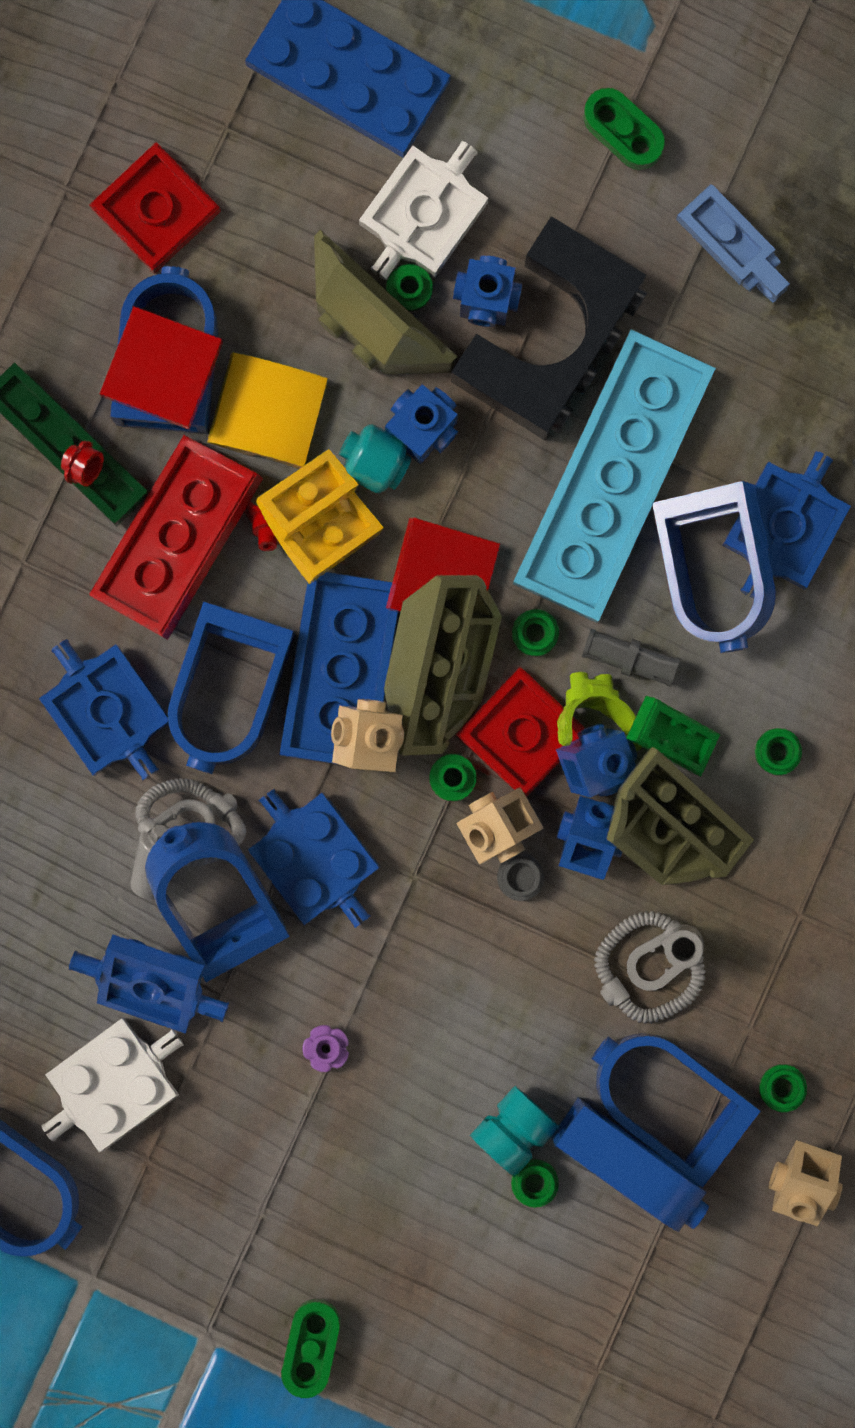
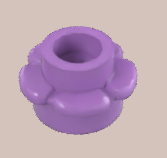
(313, 1048)

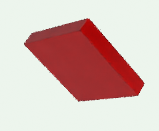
(155, 208)
(161, 367)
(438, 550)
(518, 732)

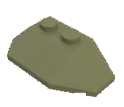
(371, 318)
(441, 660)
(673, 825)

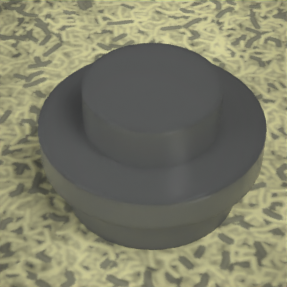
(520, 877)

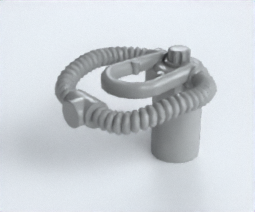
(152, 829)
(682, 949)

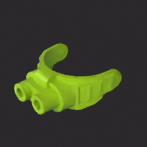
(596, 695)

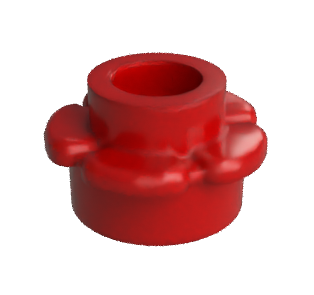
(82, 464)

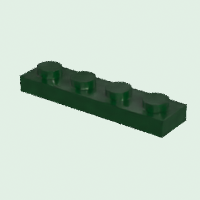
(54, 431)

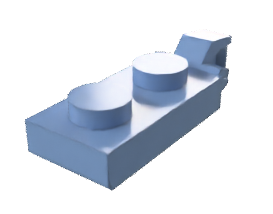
(733, 243)

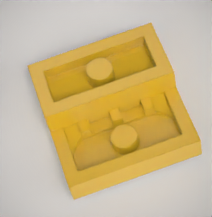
(267, 410)
(318, 516)

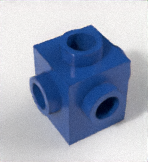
(482, 307)
(418, 437)
(597, 761)
(586, 840)

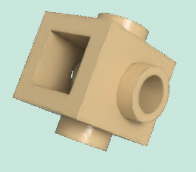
(367, 736)
(491, 830)
(806, 1183)

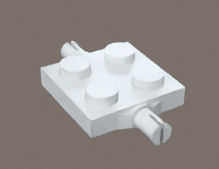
(423, 211)
(112, 1085)

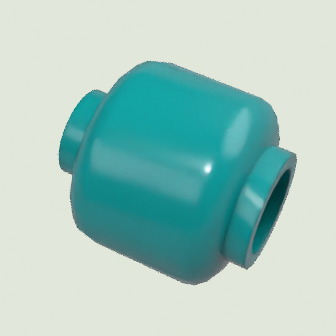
(375, 458)

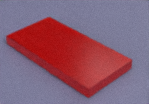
(176, 537)

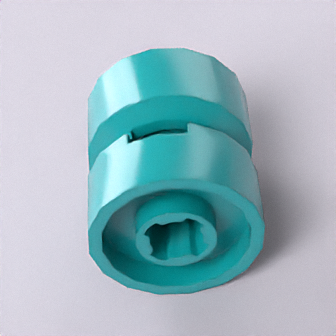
(514, 1131)

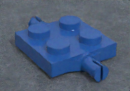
(796, 521)
(105, 710)
(314, 858)
(149, 983)

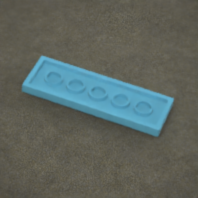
(614, 476)

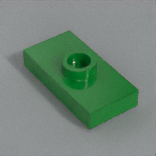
(674, 735)

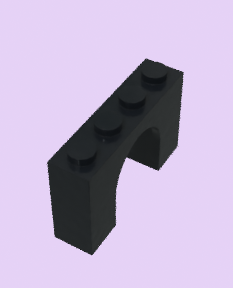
(540, 393)

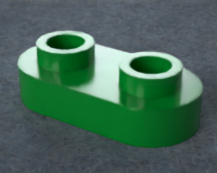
(627, 127)
(310, 1347)

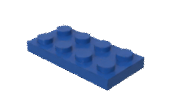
(349, 71)
(338, 659)

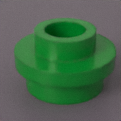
(412, 301)
(539, 618)
(791, 744)
(447, 792)
(793, 1098)
(542, 1196)

